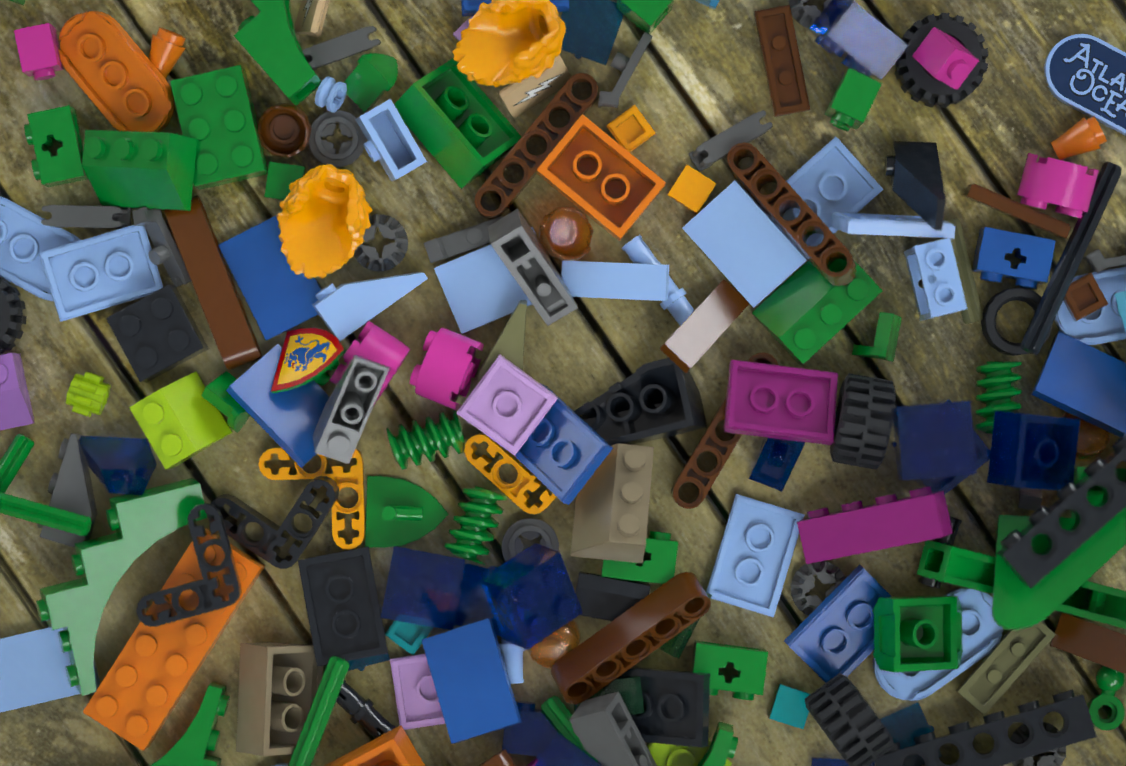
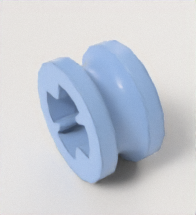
(330, 94)

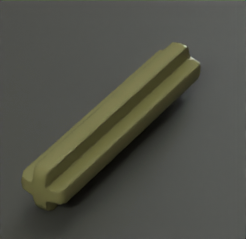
(973, 312)

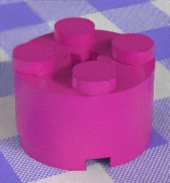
(1057, 184)
(377, 347)
(446, 367)

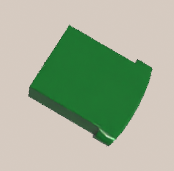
(371, 79)
(885, 339)
(223, 401)

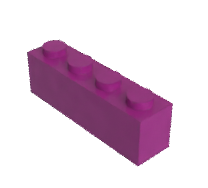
(874, 526)

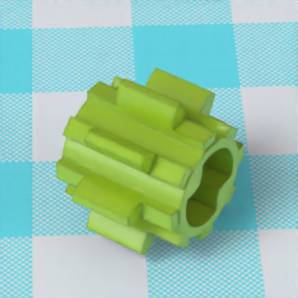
(88, 394)

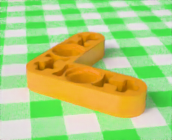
(352, 479)
(525, 479)

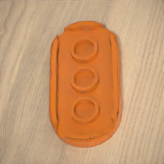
(115, 73)

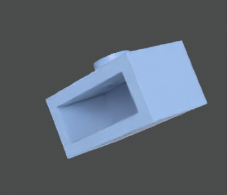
(390, 140)

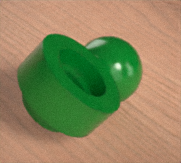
(1109, 682)

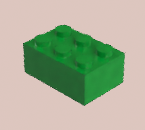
(222, 118)

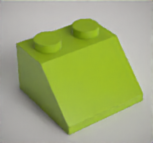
(180, 420)

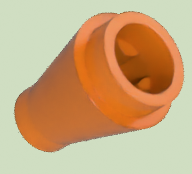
(166, 50)
(1079, 139)

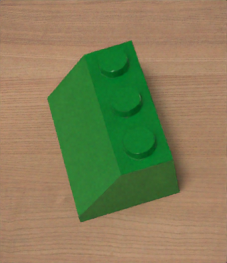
(456, 123)
(140, 168)
(811, 310)

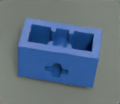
(1033, 251)

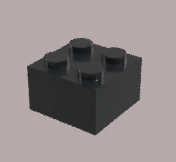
(157, 333)

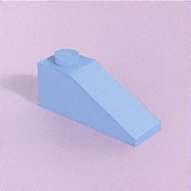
(355, 303)

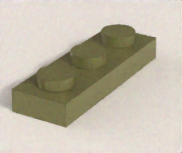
(1004, 666)

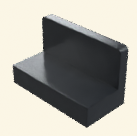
(606, 596)

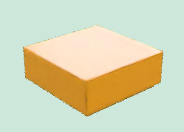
(630, 129)
(691, 189)

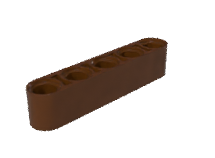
(542, 129)
(783, 199)
(214, 285)
(711, 443)
(630, 637)

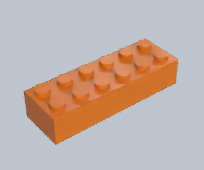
(165, 658)

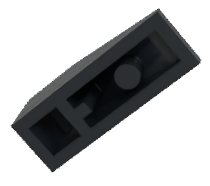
(918, 179)

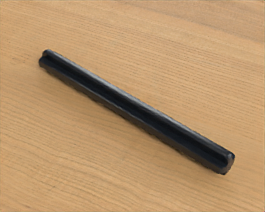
(1070, 260)

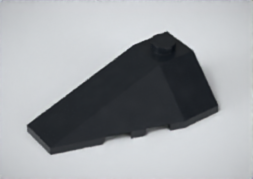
(647, 406)

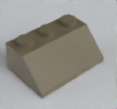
(615, 507)
(274, 696)

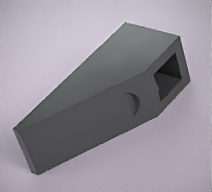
(349, 409)
(71, 491)

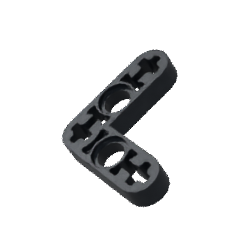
(274, 534)
(205, 587)

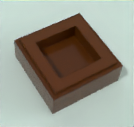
(1084, 297)

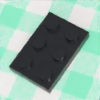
(343, 605)
(673, 706)

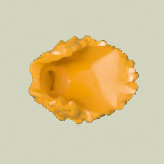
(510, 41)
(323, 221)

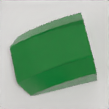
(917, 633)

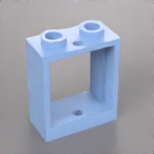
(939, 273)

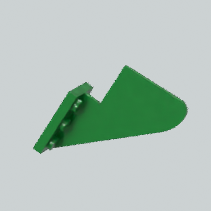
(1022, 607)

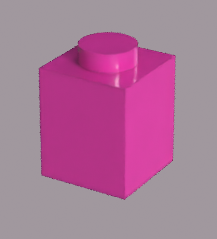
(38, 51)
(945, 58)

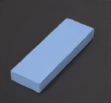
(616, 280)

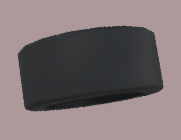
(989, 316)

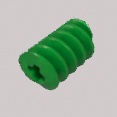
(998, 391)
(426, 440)
(475, 523)

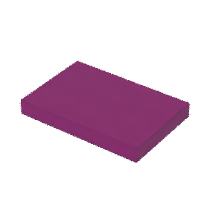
(781, 402)

